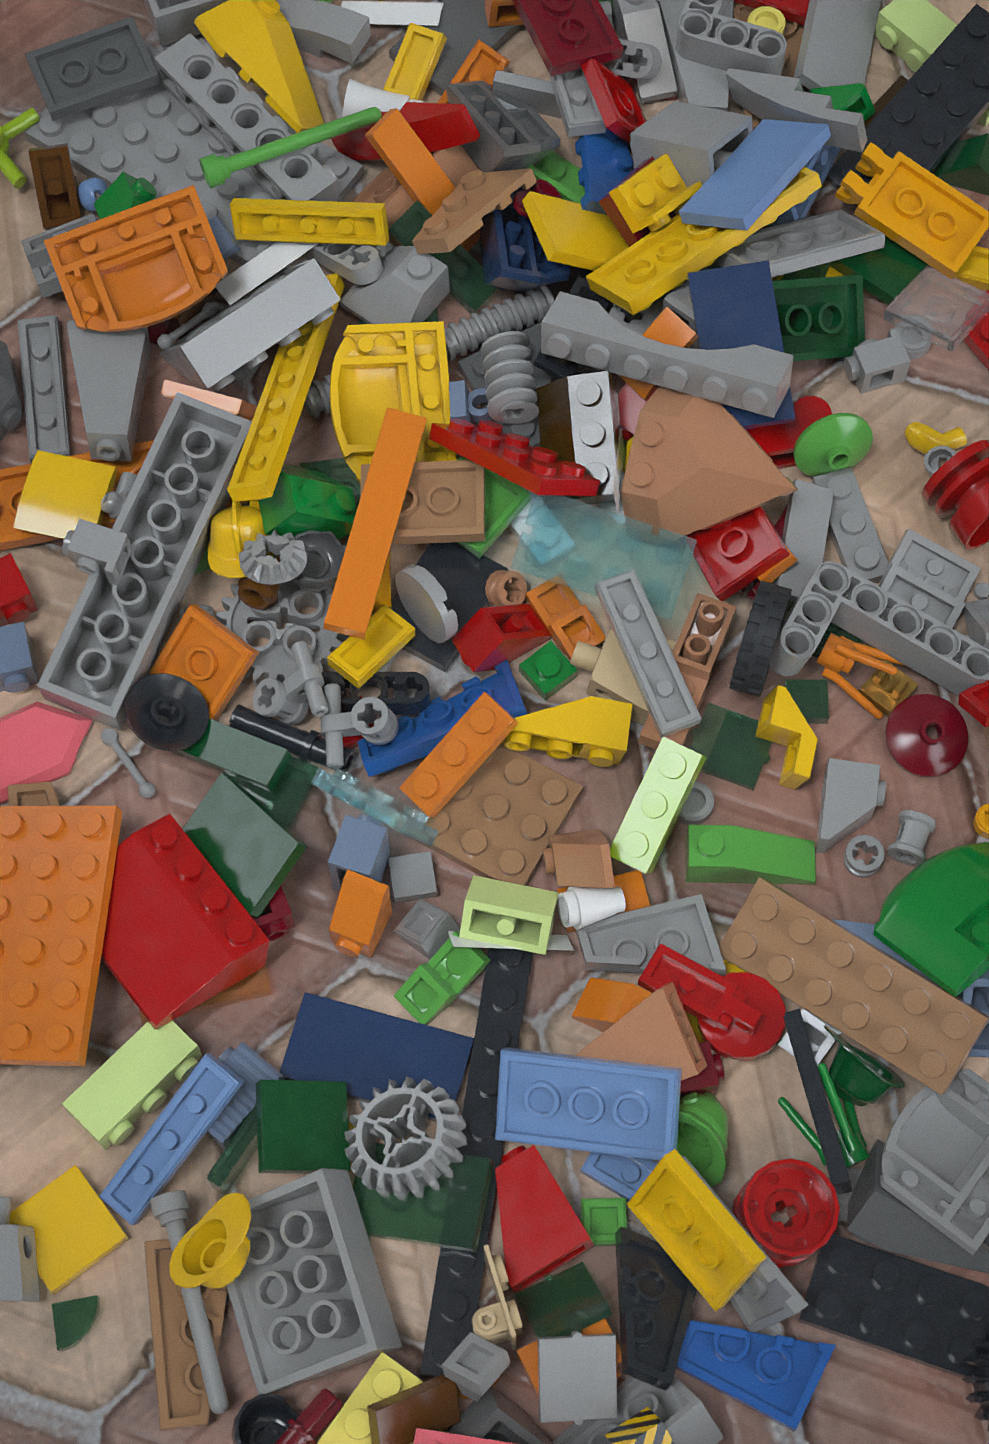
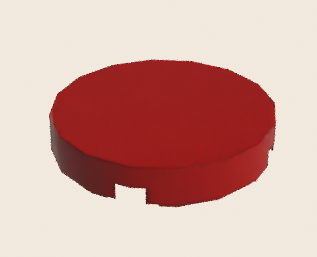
(738, 1044)

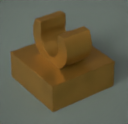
(888, 690)

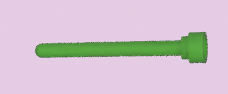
(220, 168)

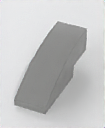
(326, 28)

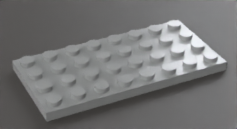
(162, 142)

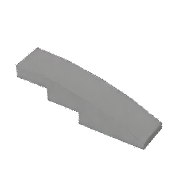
(784, 100)

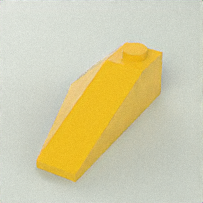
(267, 52)

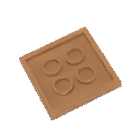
(504, 817)

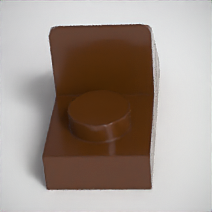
(55, 184)

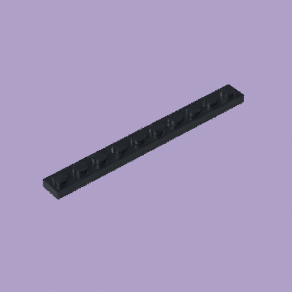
(461, 1271)

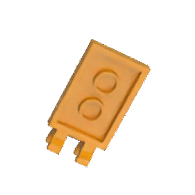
(915, 209)

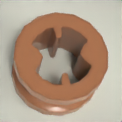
(513, 581)

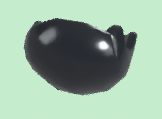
(262, 1420)

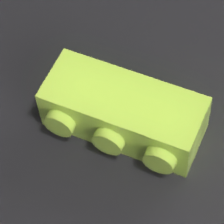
(133, 1082)

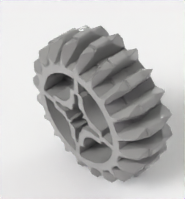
(393, 1117)

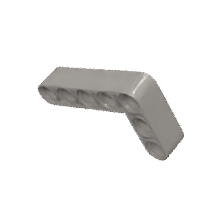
(727, 42)
(877, 628)

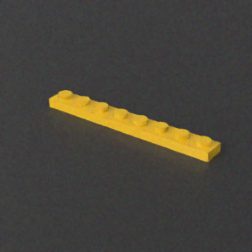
(280, 409)

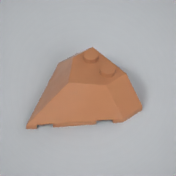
(695, 466)

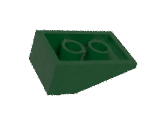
(820, 316)

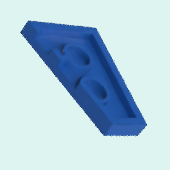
(755, 1369)

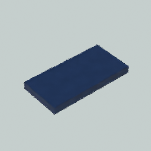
(738, 310)
(370, 1048)

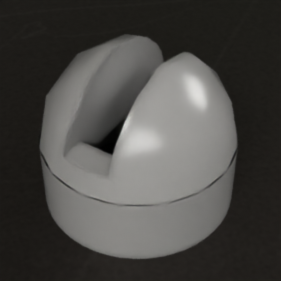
(933, 458)

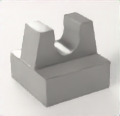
(475, 1365)

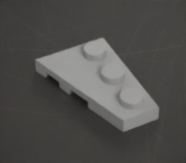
(630, 938)

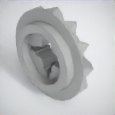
(267, 569)

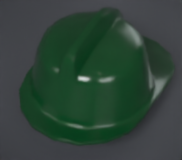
(859, 1075)

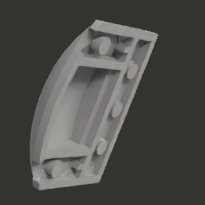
(941, 1159)

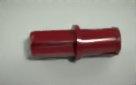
(312, 1420)

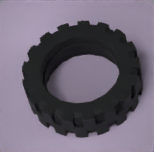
(759, 638)

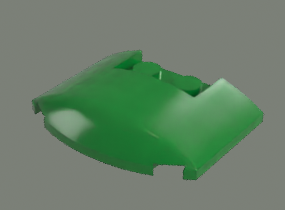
(942, 917)

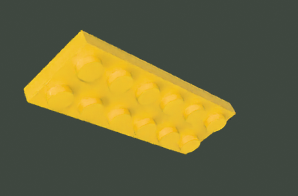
(677, 248)

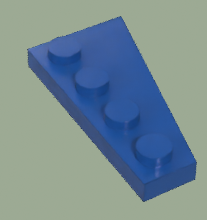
(604, 165)
(421, 734)

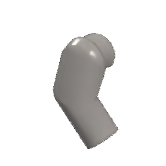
(113, 501)

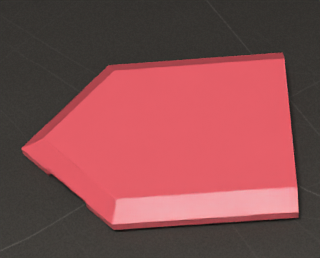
(38, 745)

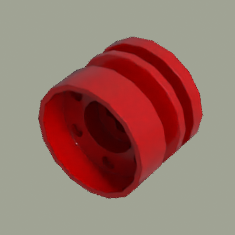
(963, 491)
(792, 1189)

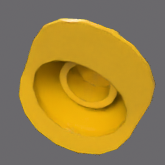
(227, 537)
(215, 1247)

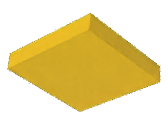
(69, 1228)

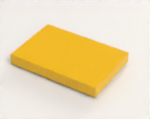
(573, 234)
(696, 1230)

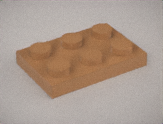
(441, 503)

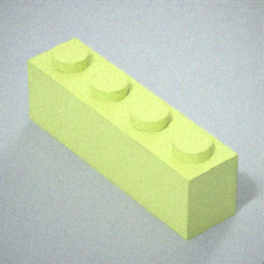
(914, 32)

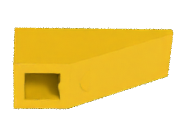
(581, 729)

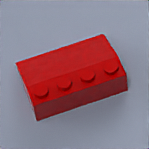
(175, 925)

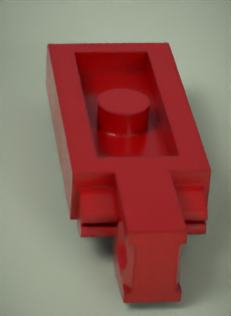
(700, 990)

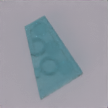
(376, 805)

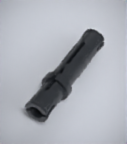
(307, 745)

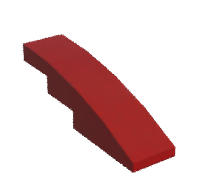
(435, 124)

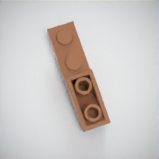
(696, 656)

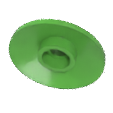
(832, 444)

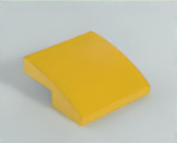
(62, 492)

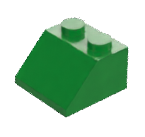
(307, 502)

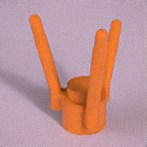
(840, 655)

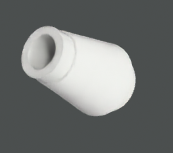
(589, 905)

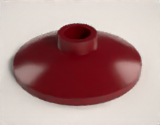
(913, 748)

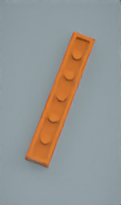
(375, 524)

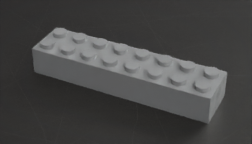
(168, 522)

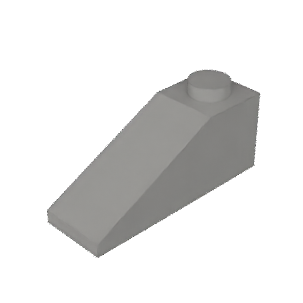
(643, 23)

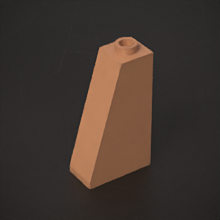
(652, 1034)

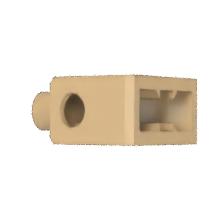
(611, 674)

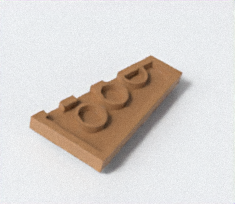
(178, 1375)

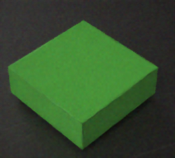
(603, 1218)

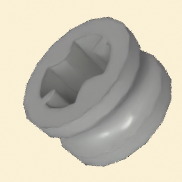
(869, 845)

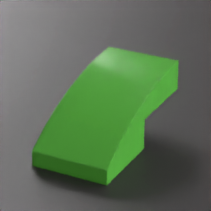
(440, 980)

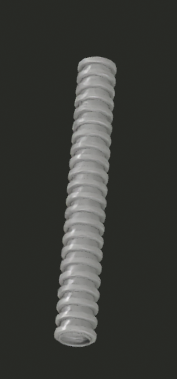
(464, 335)

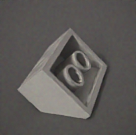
(676, 1407)

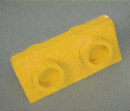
(652, 194)

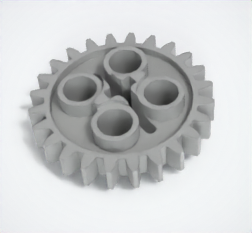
(276, 657)

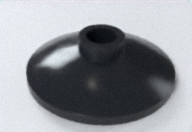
(168, 697)

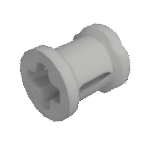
(911, 837)

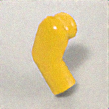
(925, 438)

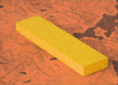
(309, 221)

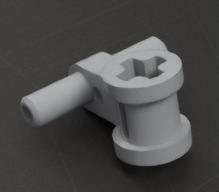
(293, 696)
(338, 725)

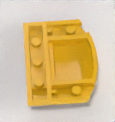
(391, 368)

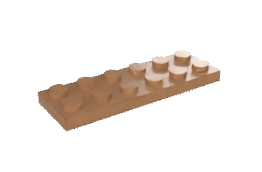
(853, 985)

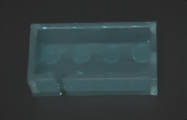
(588, 544)

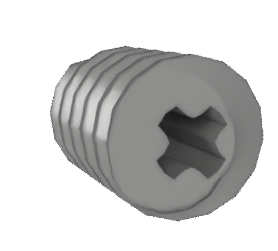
(509, 378)

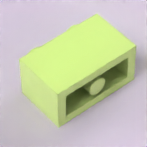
(508, 914)

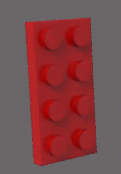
(514, 458)

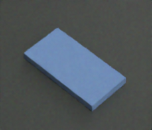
(755, 174)
(588, 1103)

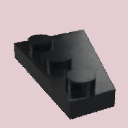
(652, 1308)

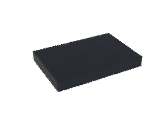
(464, 582)

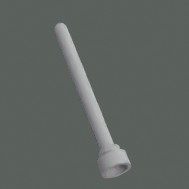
(171, 1212)

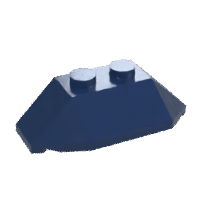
(514, 254)

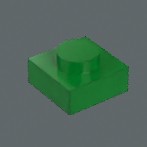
(547, 670)

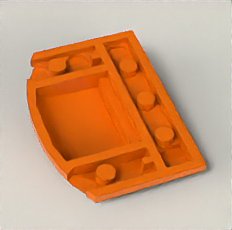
(138, 264)

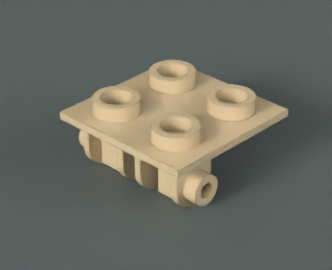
(500, 1320)

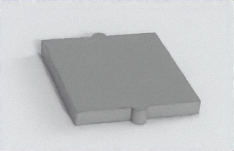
(577, 1377)

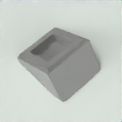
(426, 928)

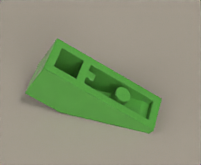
(746, 854)

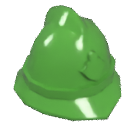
(703, 1135)

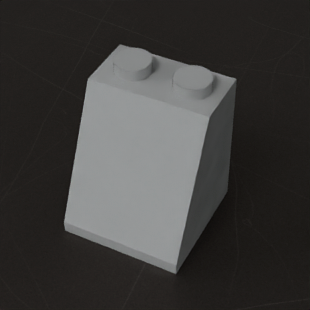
(692, 136)

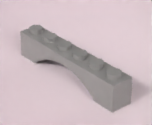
(738, 377)

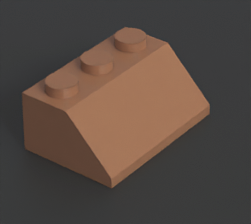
(388, 190)

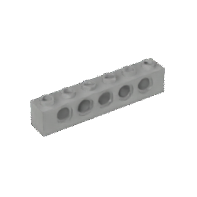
(204, 84)

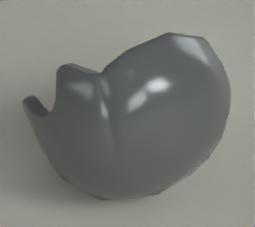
(323, 560)

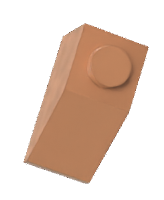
(579, 859)

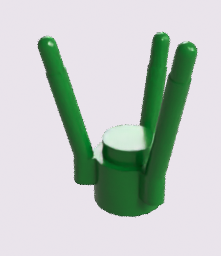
(849, 1135)

